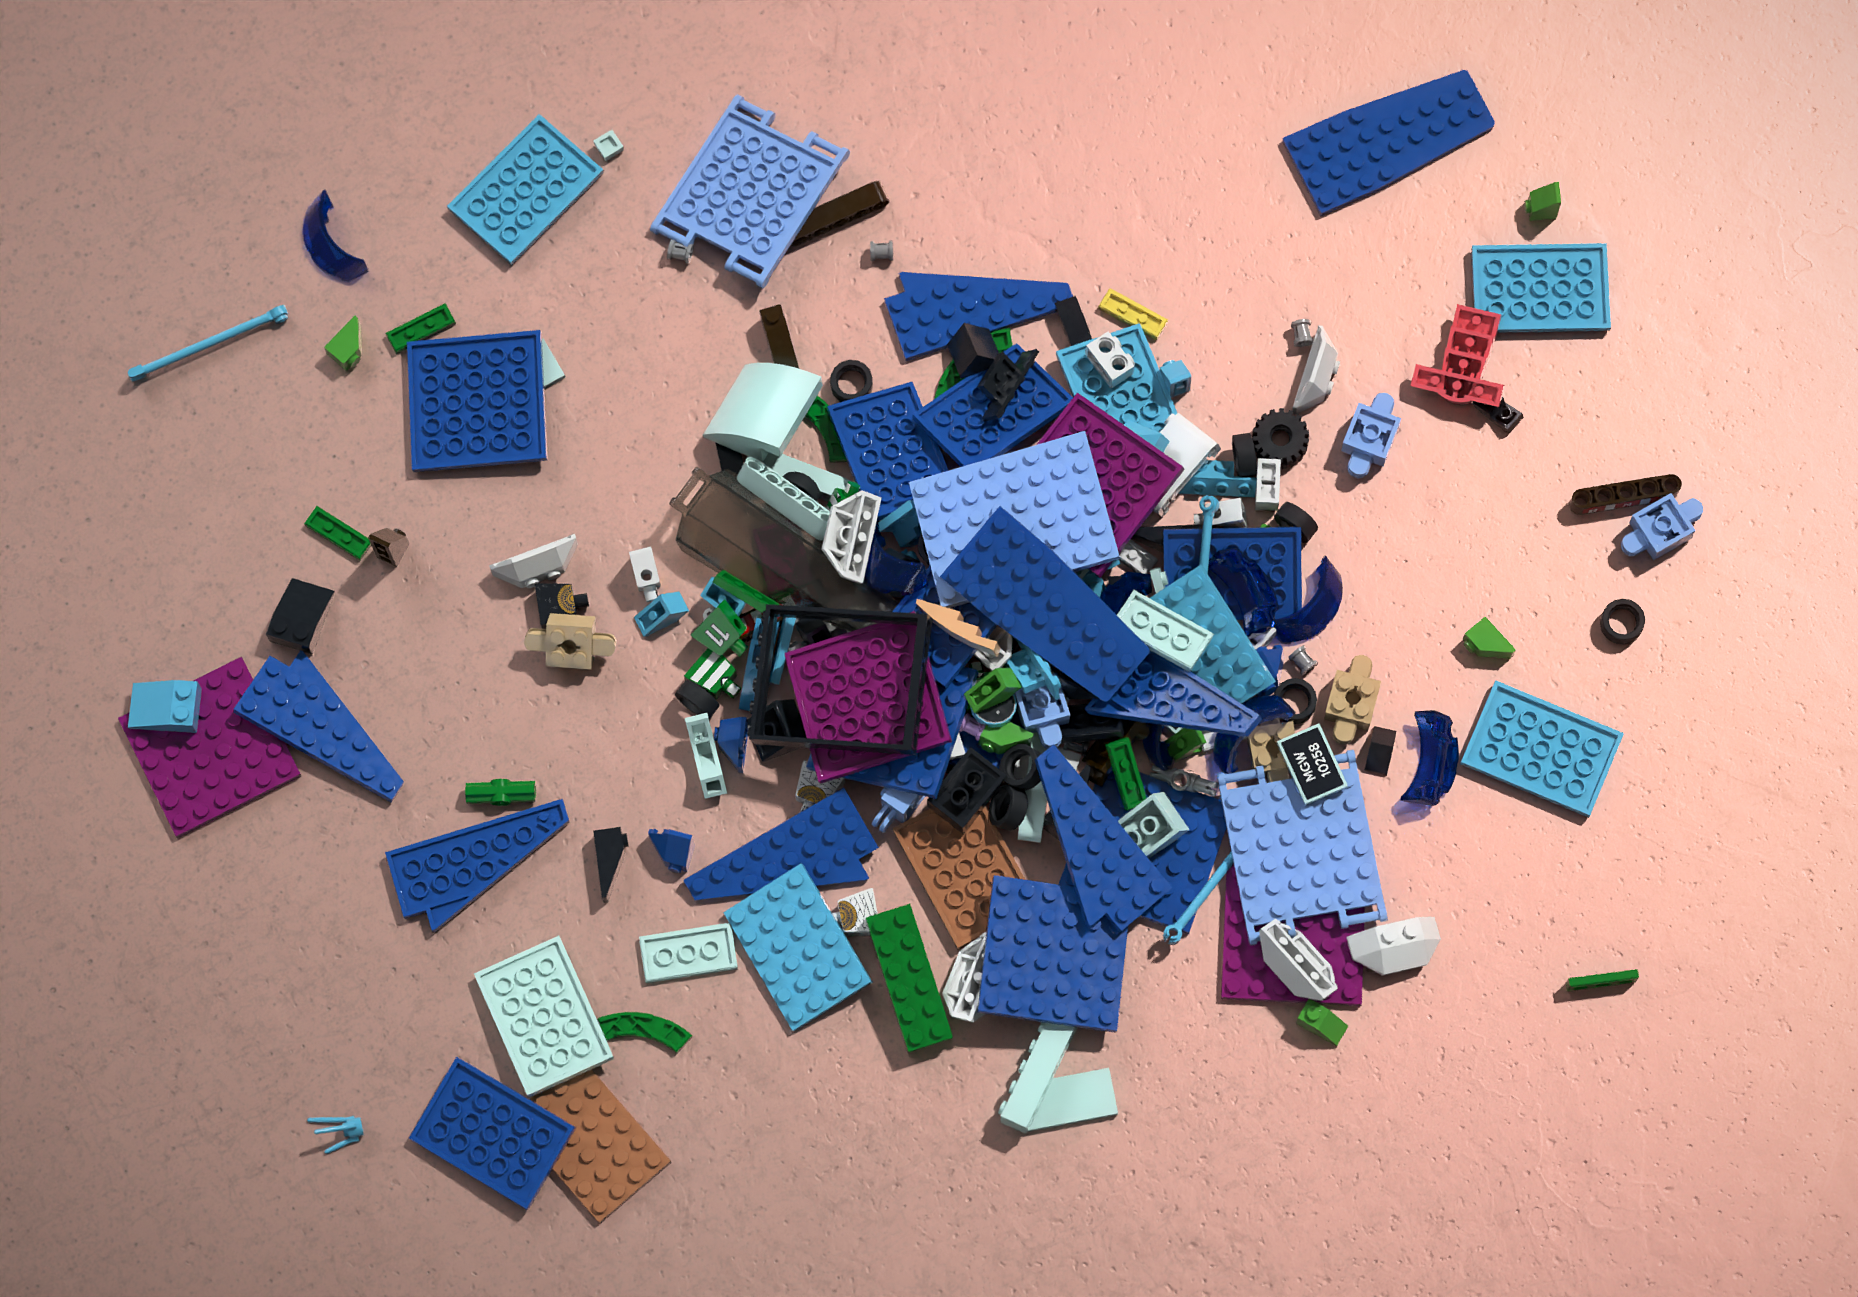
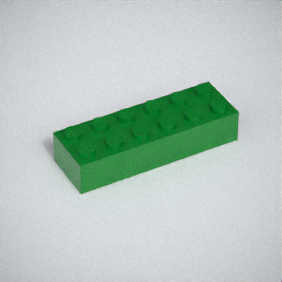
(909, 978)

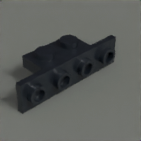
(1003, 380)

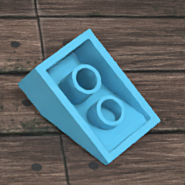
(165, 706)

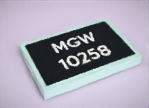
(1312, 764)

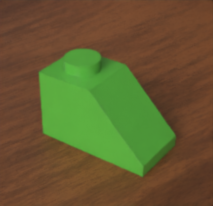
(1544, 202)
(346, 345)
(1487, 641)
(992, 689)
(1003, 738)
(1322, 1022)

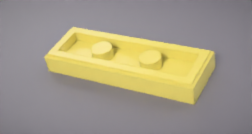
(1133, 313)

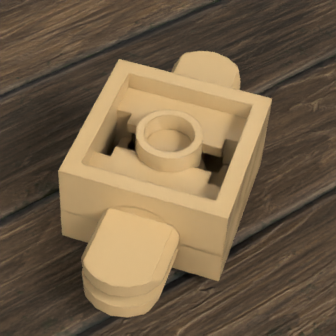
(570, 631)
(1352, 700)
(1265, 751)

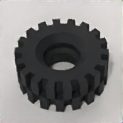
(1292, 426)

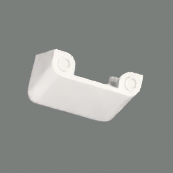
(1187, 447)

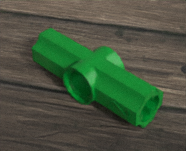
(500, 792)

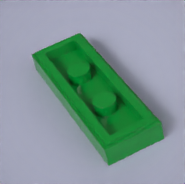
(421, 327)
(338, 533)
(743, 591)
(1126, 773)
(1602, 980)

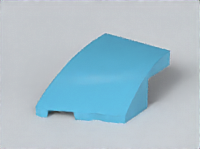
(903, 524)

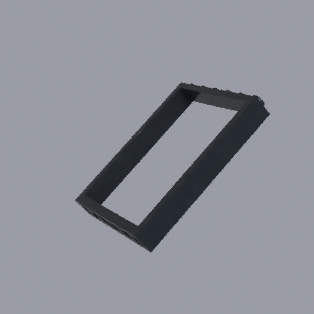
(917, 682)

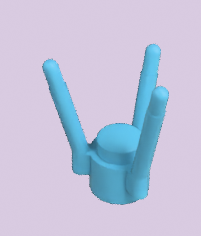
(350, 1125)

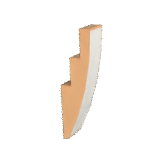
(952, 623)

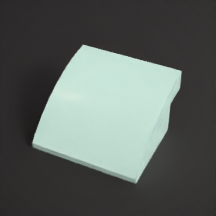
(764, 409)

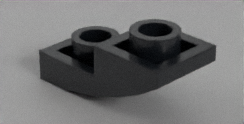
(1073, 321)
(1503, 416)

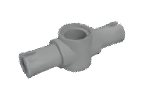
(1194, 781)

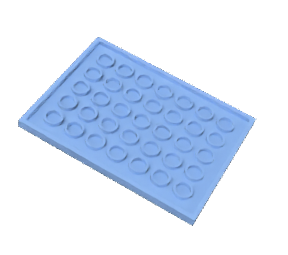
(1043, 486)

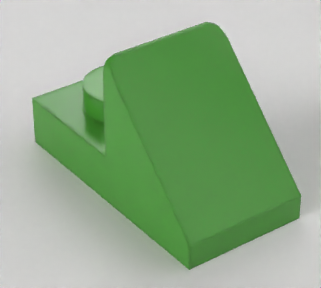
(1185, 743)

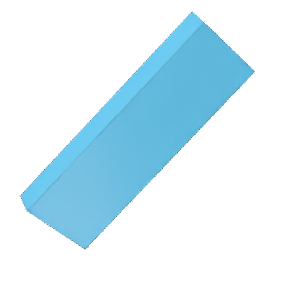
(781, 648)

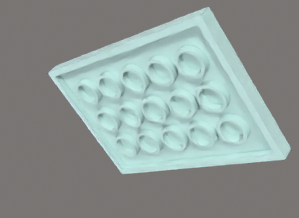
(543, 1016)

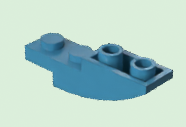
(747, 693)

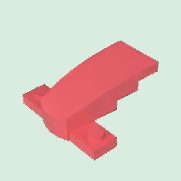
(1465, 360)

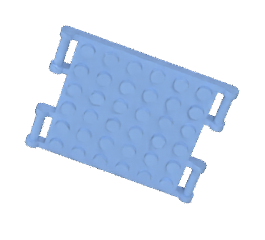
(750, 190)
(1300, 856)

